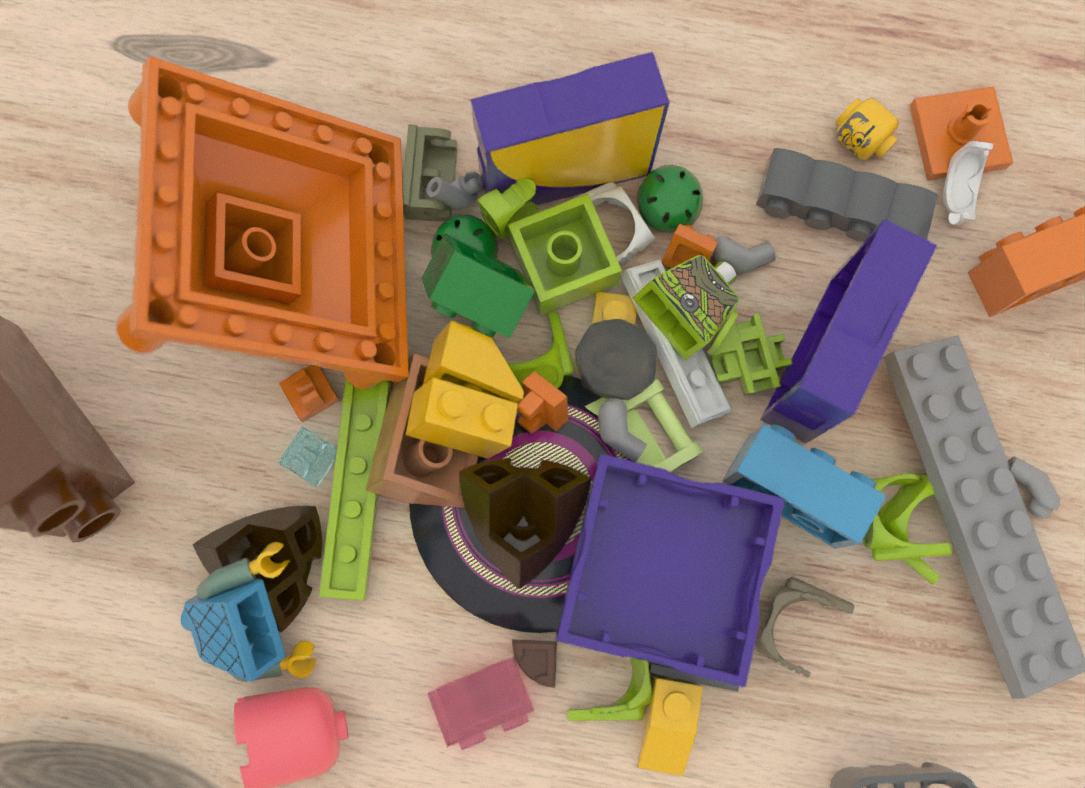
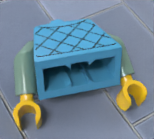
(236, 623)

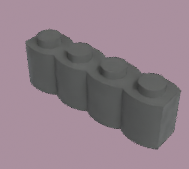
(840, 197)

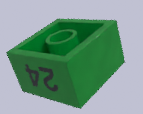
(476, 287)

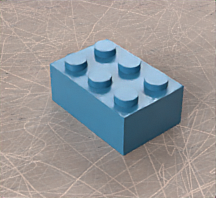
(816, 492)

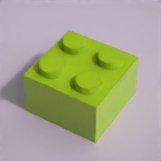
(564, 254)

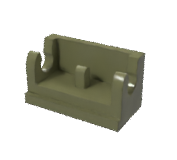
(428, 155)

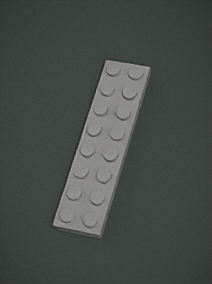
(986, 517)

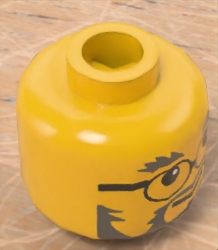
(867, 129)

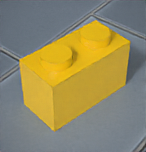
(461, 418)

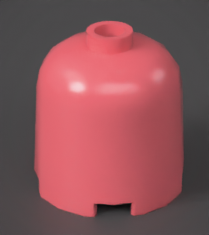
(288, 736)

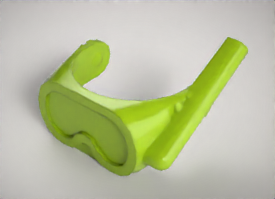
(505, 208)
(554, 363)
(895, 518)
(886, 546)
(629, 706)

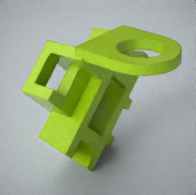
(742, 359)

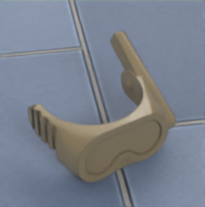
(793, 592)

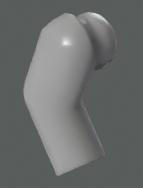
(458, 192)
(741, 258)
(614, 429)
(1044, 494)

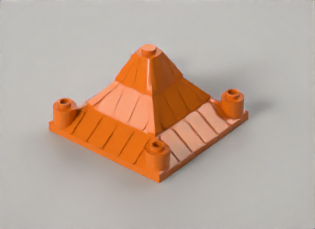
(265, 229)

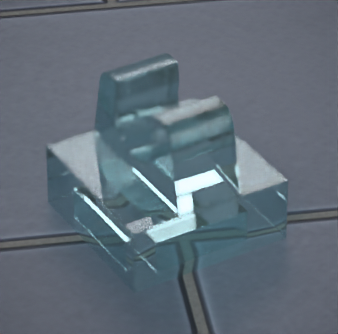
(309, 457)

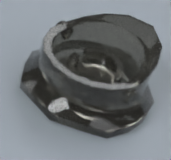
(616, 359)

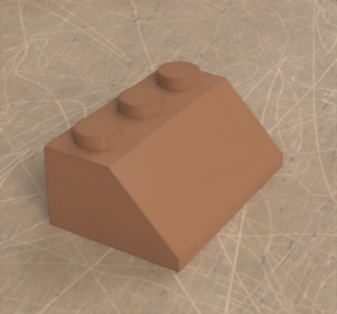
(412, 467)

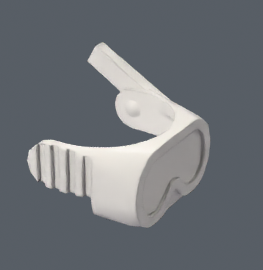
(964, 181)
(617, 196)

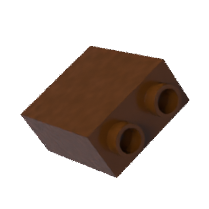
(52, 460)

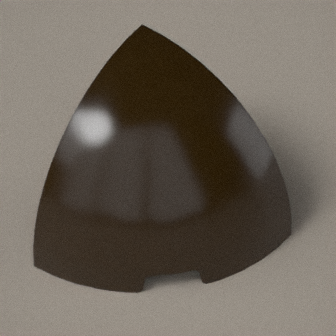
(523, 512)
(301, 538)

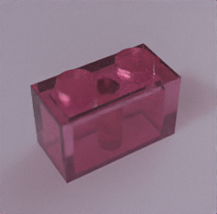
(481, 703)

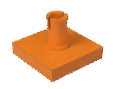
(954, 119)

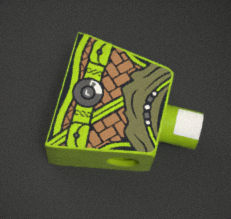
(690, 302)

